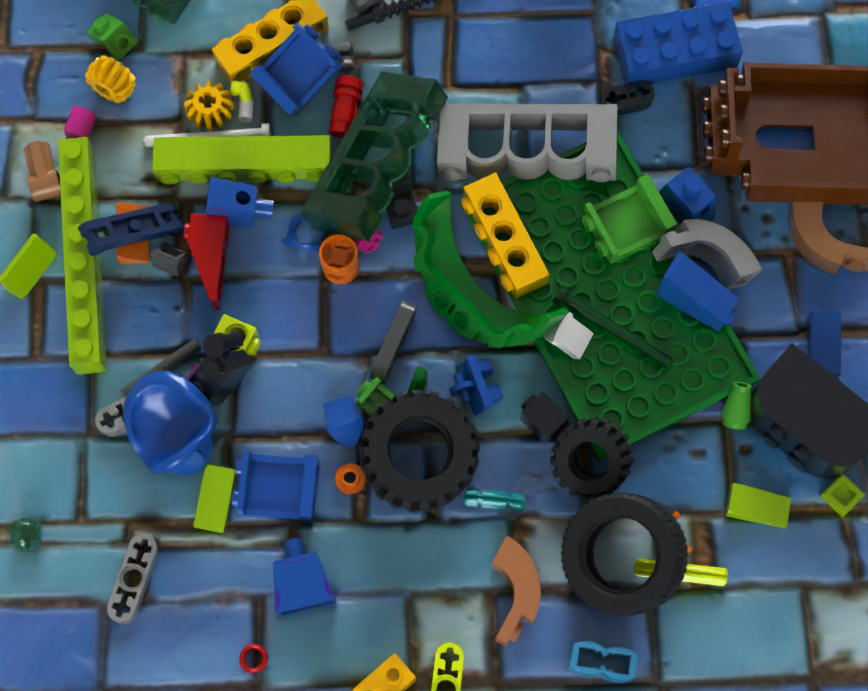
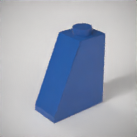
(697, 293)

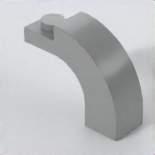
(716, 246)

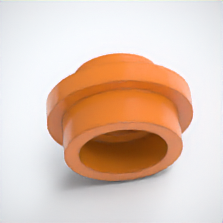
(350, 488)

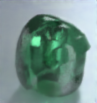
(26, 534)

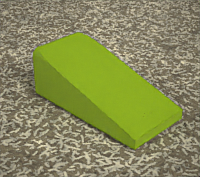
(215, 498)
(757, 506)

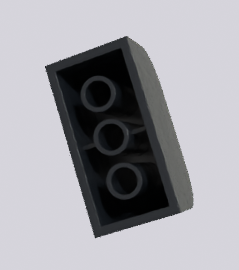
(810, 416)

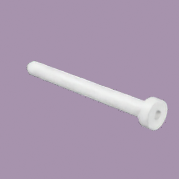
(265, 130)

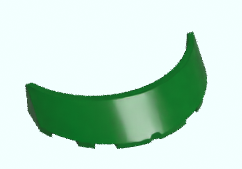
(457, 294)

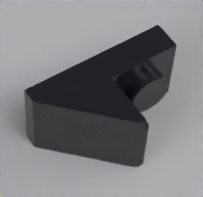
(402, 206)

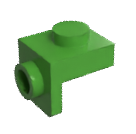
(112, 35)
(372, 395)

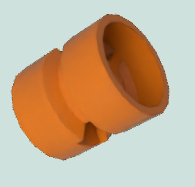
(339, 252)

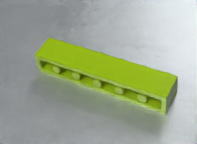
(241, 158)

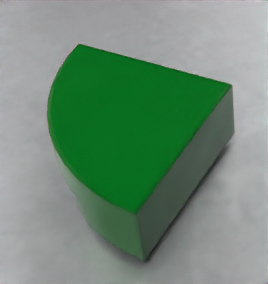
(419, 380)

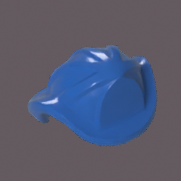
(169, 423)

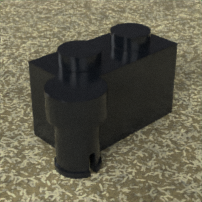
(222, 367)

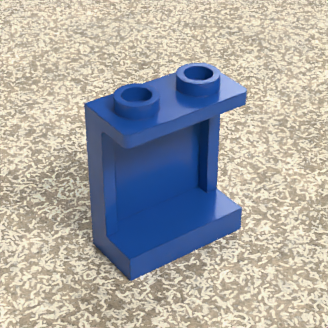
(298, 69)
(276, 487)

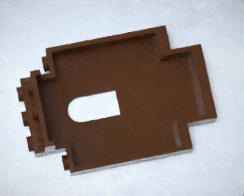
(791, 96)

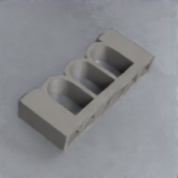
(459, 120)

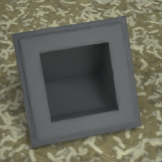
(169, 259)

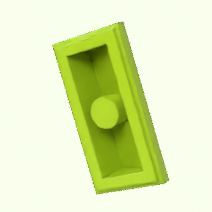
(27, 267)

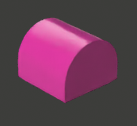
(79, 123)

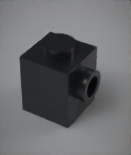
(543, 417)

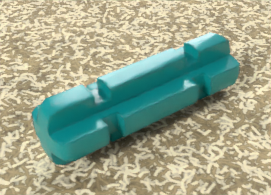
(494, 499)

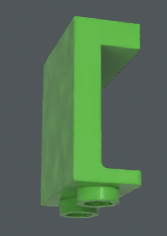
(628, 220)

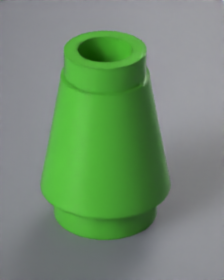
(737, 407)

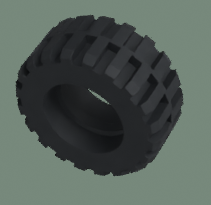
(428, 410)

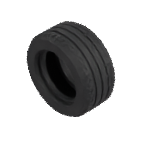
(579, 556)

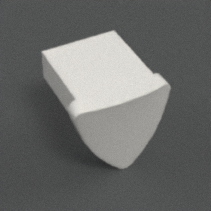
(569, 336)

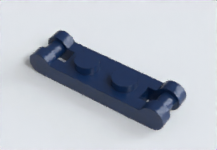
(131, 228)

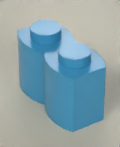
(612, 664)

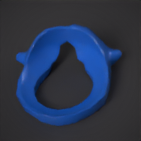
(292, 239)

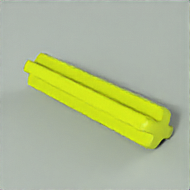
(693, 574)

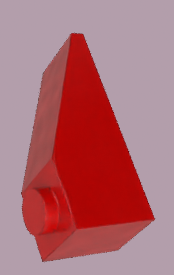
(209, 244)

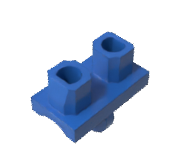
(472, 387)

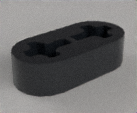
(626, 98)

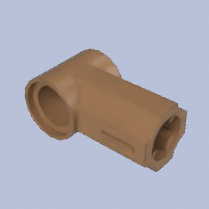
(43, 178)

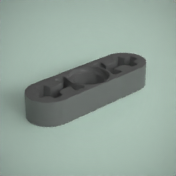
(394, 341)

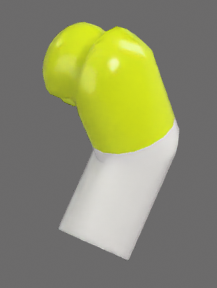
(246, 101)

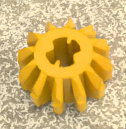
(110, 79)
(199, 111)

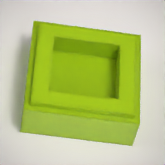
(842, 495)

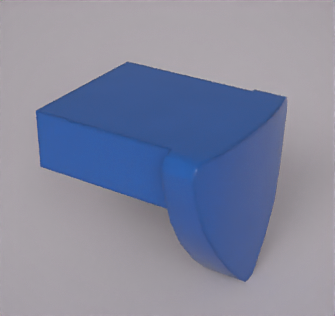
(344, 421)

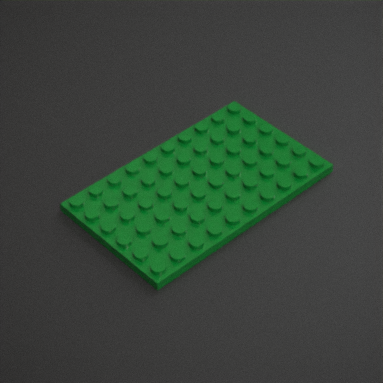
(611, 375)

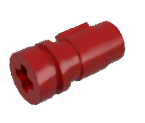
(346, 96)

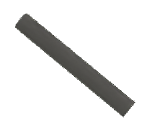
(168, 363)

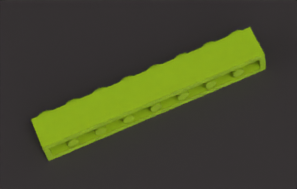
(81, 269)

